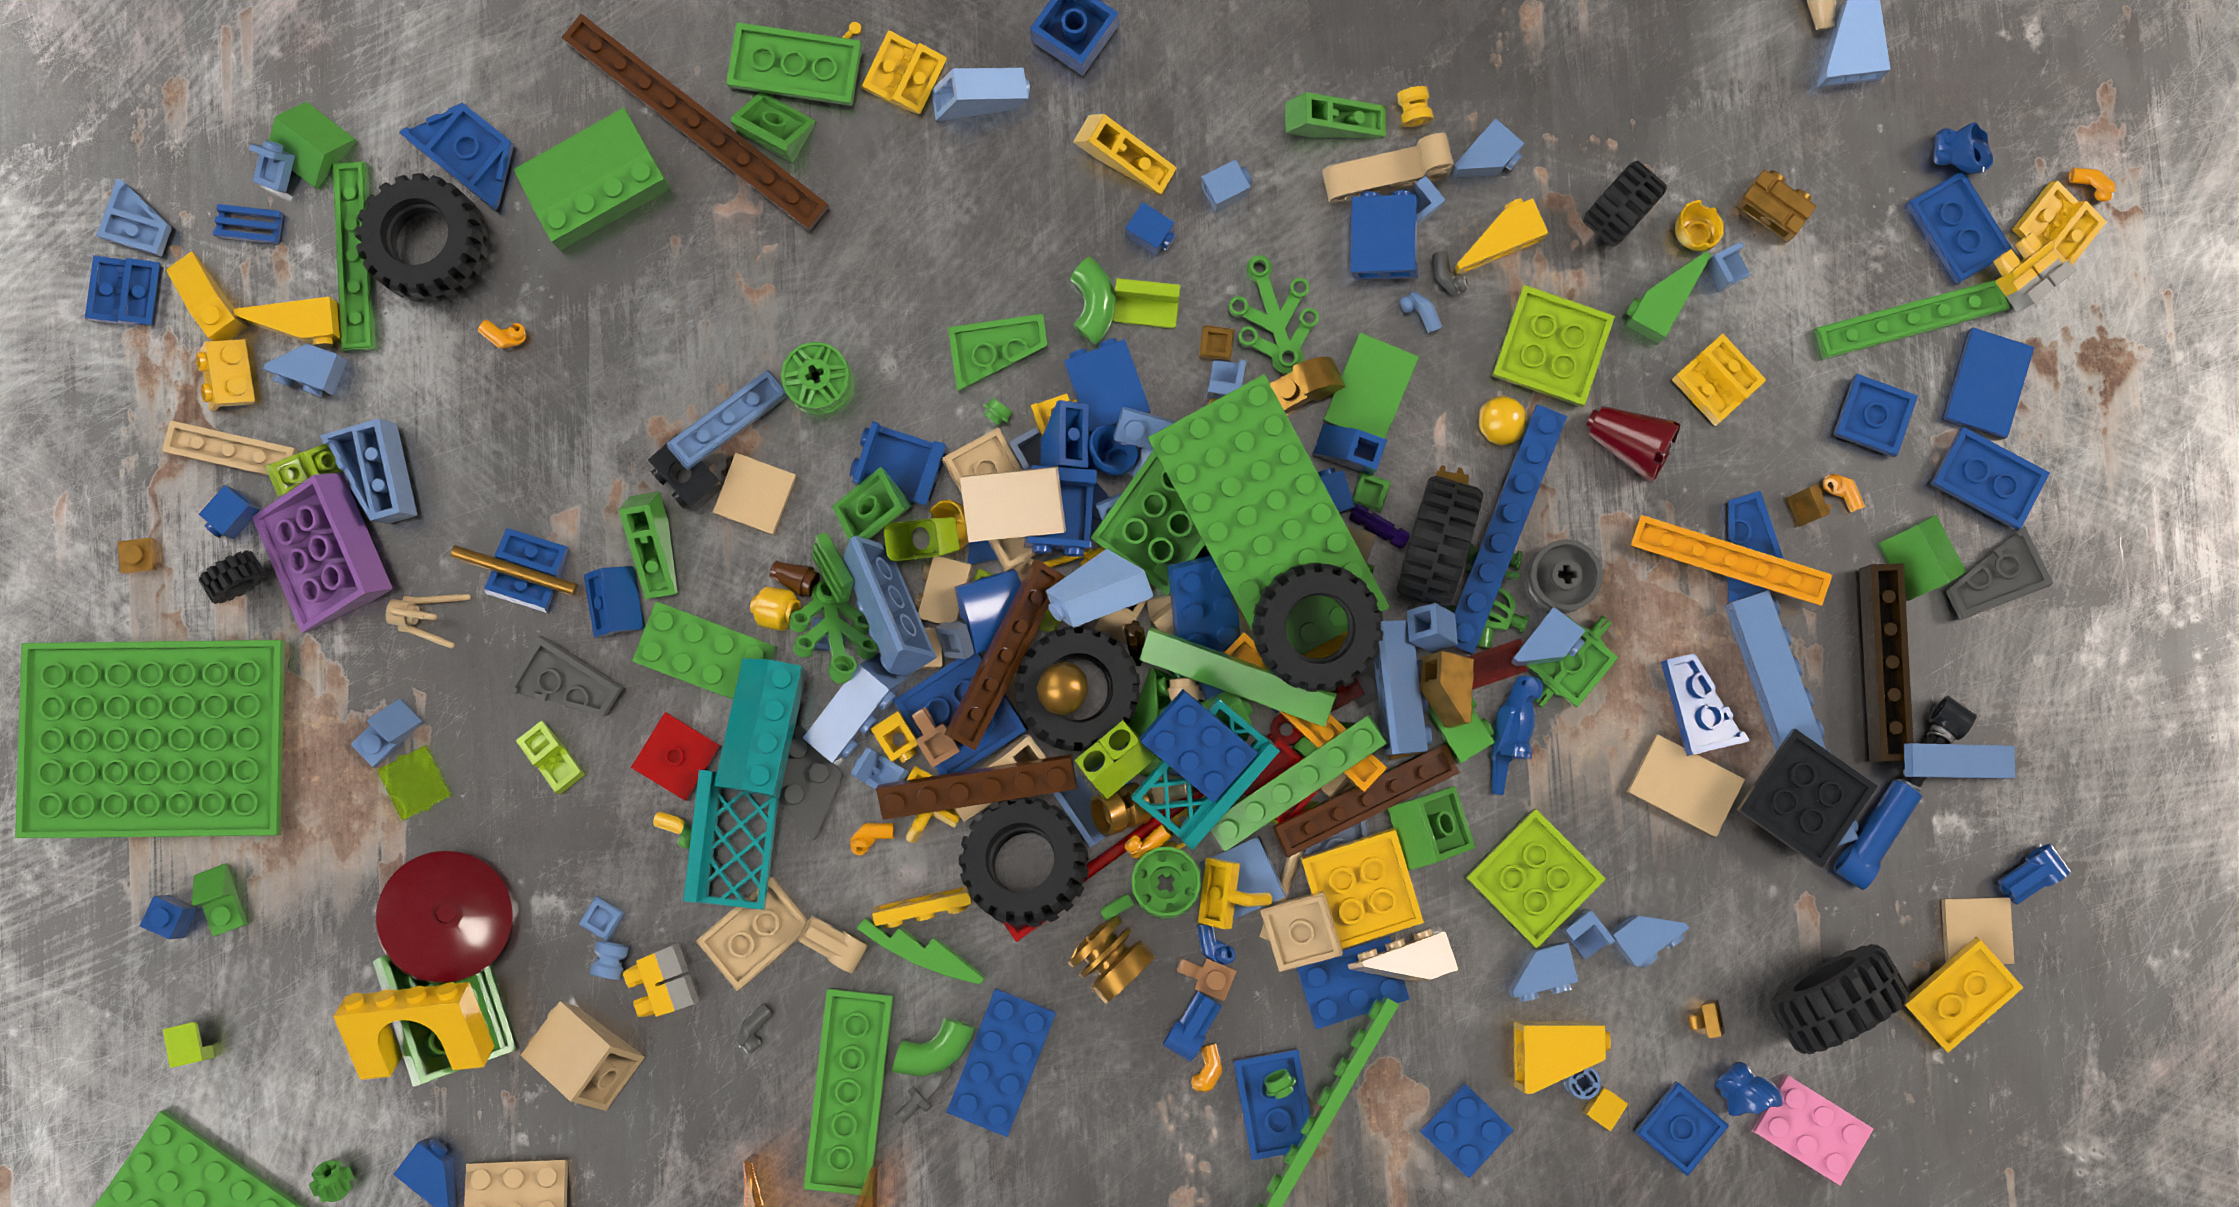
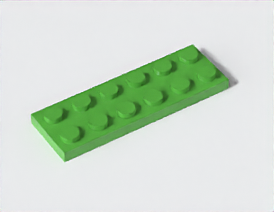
(848, 1091)

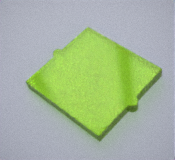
(414, 782)

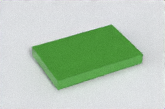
(1373, 386)

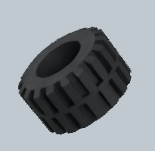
(1624, 203)

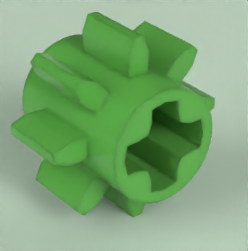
(331, 1181)

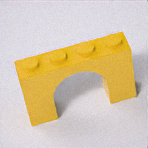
(445, 1009)

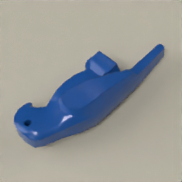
(1514, 729)

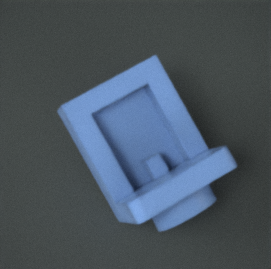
(273, 165)
(877, 769)

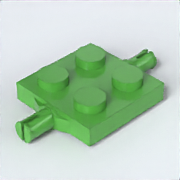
(1576, 675)

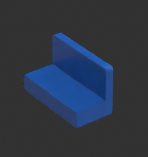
(613, 600)

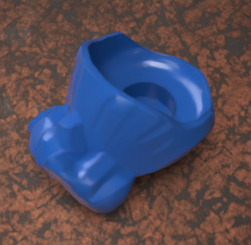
(1963, 148)
(1108, 454)
(1747, 1091)

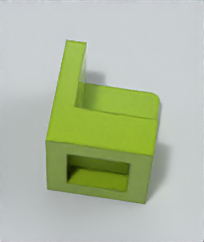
(185, 1045)

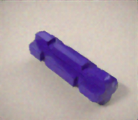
(1379, 526)

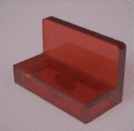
(1496, 664)

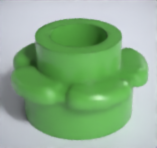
(997, 412)
(1279, 1083)

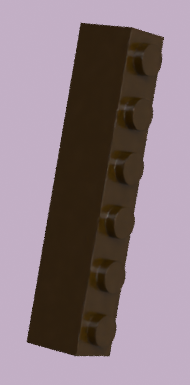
(1886, 661)

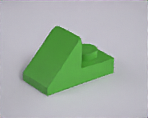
(219, 900)

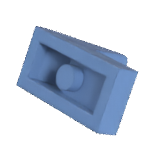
(386, 732)

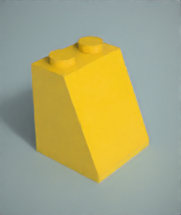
(1555, 1050)

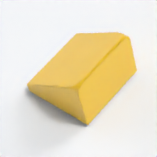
(1605, 1108)

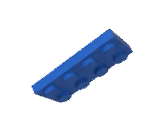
(1001, 1062)

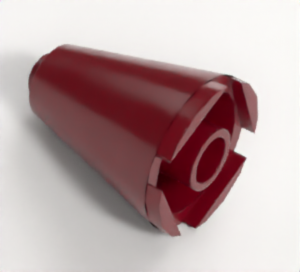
(1634, 438)

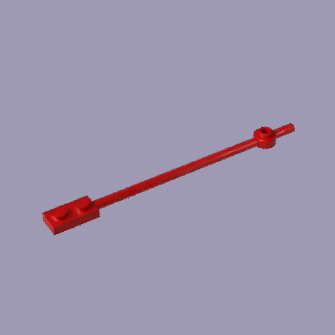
(1146, 829)

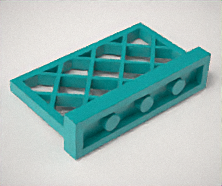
(1207, 813)
(703, 845)

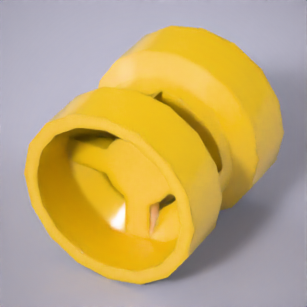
(1415, 106)

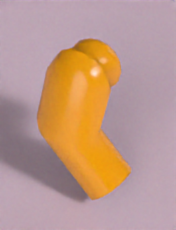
(2095, 178)
(505, 337)
(1844, 488)
(868, 834)
(1155, 840)
(1211, 1071)

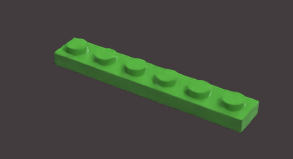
(1298, 782)

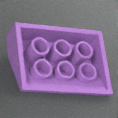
(321, 551)

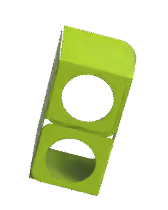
(942, 538)
(1115, 775)

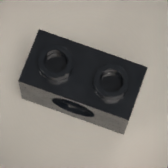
(696, 490)

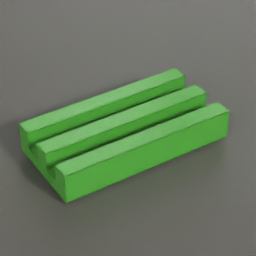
(832, 568)

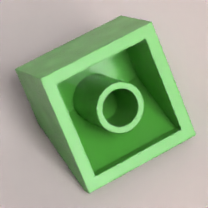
(1431, 828)

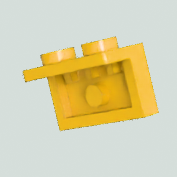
(225, 374)

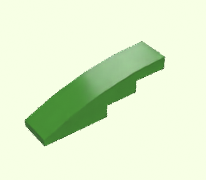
(934, 956)

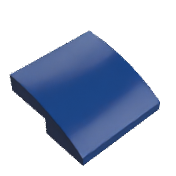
(122, 291)
(530, 553)
(985, 604)

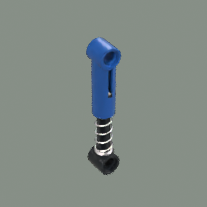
(1862, 859)

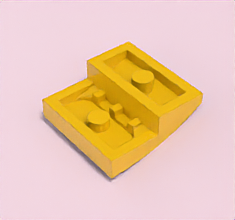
(903, 72)
(2061, 219)
(1718, 379)

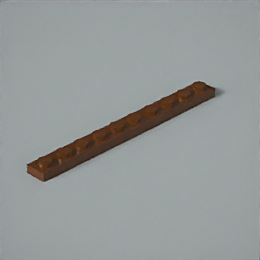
(695, 122)

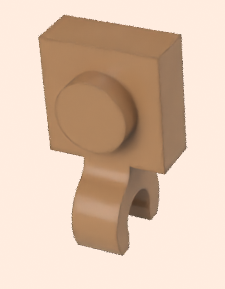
(933, 742)
(1211, 978)

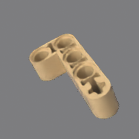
(1390, 170)

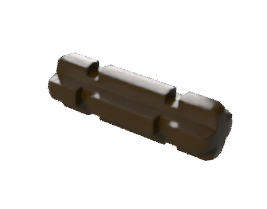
(1135, 640)

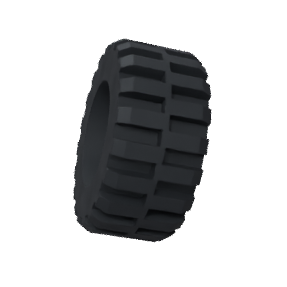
(393, 209)
(1440, 541)
(1362, 635)
(1086, 644)
(993, 832)
(1840, 999)

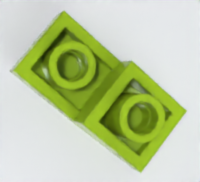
(297, 468)

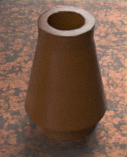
(795, 577)

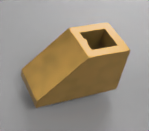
(1448, 687)

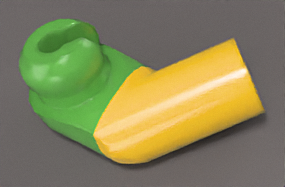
(675, 825)

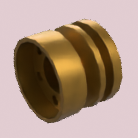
(1111, 959)

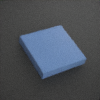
(1255, 872)

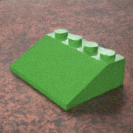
(591, 179)
(1151, 525)
(420, 1045)

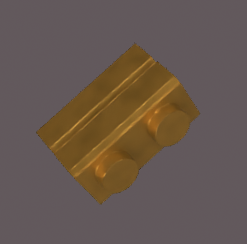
(1777, 204)

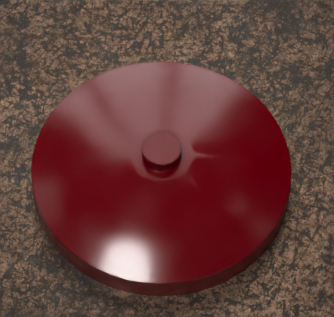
(443, 917)

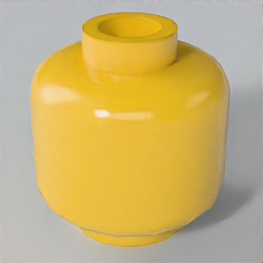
(774, 608)

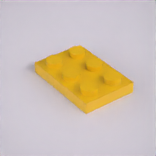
(1962, 994)

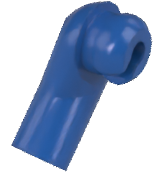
(1213, 948)

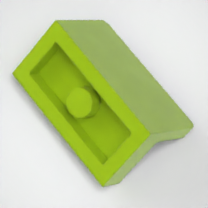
(1146, 303)

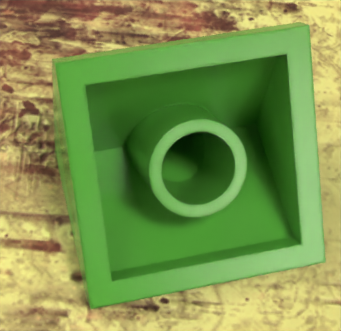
(773, 126)
(312, 140)
(871, 506)
(1926, 556)

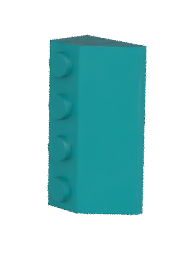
(760, 727)

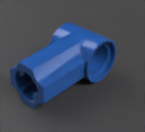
(2040, 870)
(1188, 1033)

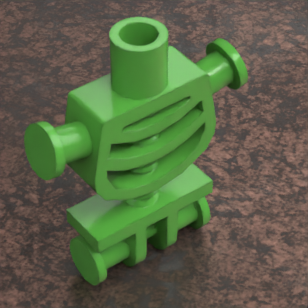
(1501, 623)

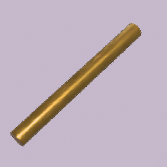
(514, 570)

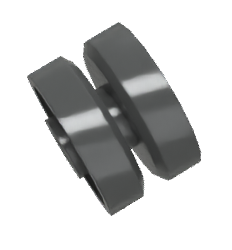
(1578, 565)

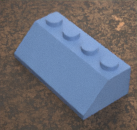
(887, 607)
(1400, 693)

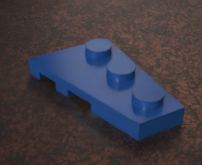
(1751, 528)

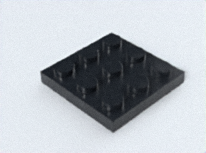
(1807, 798)

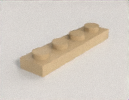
(223, 448)

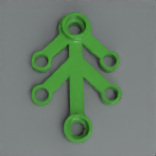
(1275, 320)
(842, 666)

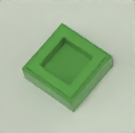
(1371, 492)
(1117, 906)

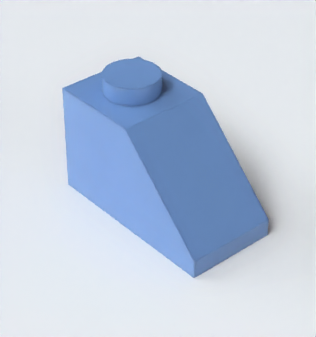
(1490, 153)
(1551, 641)

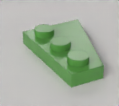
(993, 345)

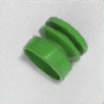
(836, 377)
(1166, 863)

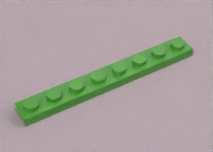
(1330, 1101)

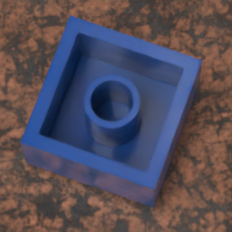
(1074, 31)

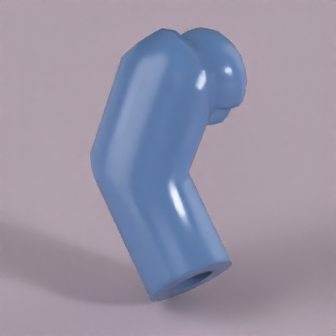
(1424, 307)

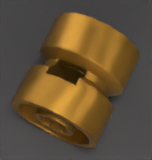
(1118, 811)

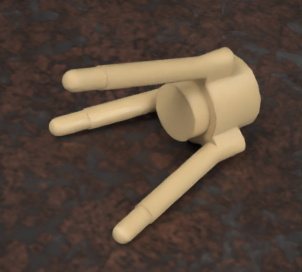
(406, 613)

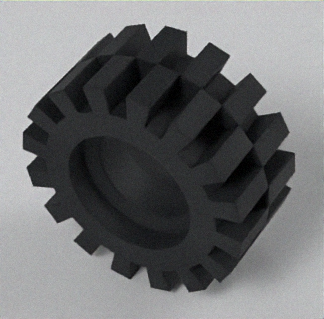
(232, 577)

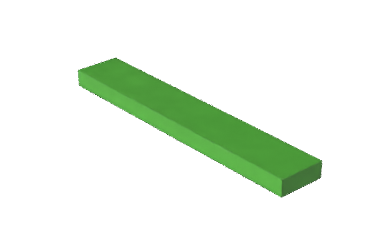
(354, 281)
(1910, 319)
(1235, 676)

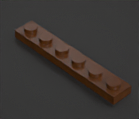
(1003, 656)
(976, 787)
(1356, 806)

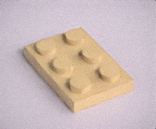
(517, 1184)

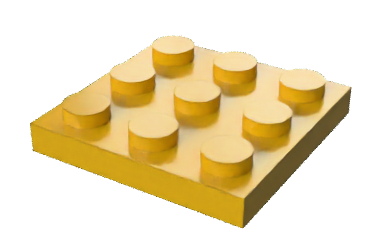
(1365, 887)

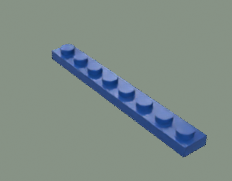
(1506, 525)

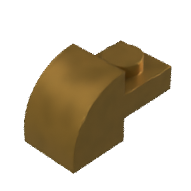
(1309, 381)

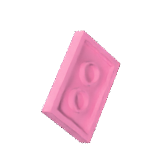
(1813, 1130)

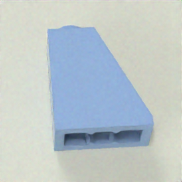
(1856, 45)
(979, 92)
(1098, 589)

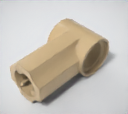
(840, 947)

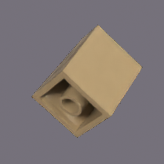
(581, 1057)

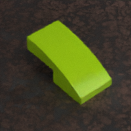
(550, 757)

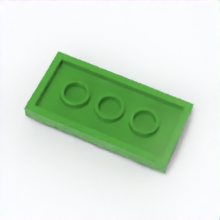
(794, 64)
(697, 649)

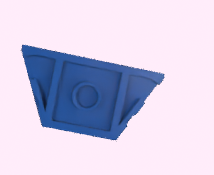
(466, 150)

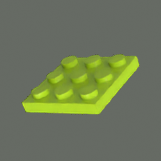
(1553, 346)
(1535, 878)

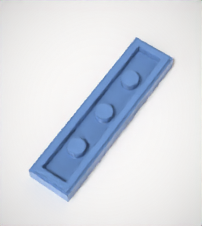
(727, 420)
(1959, 761)

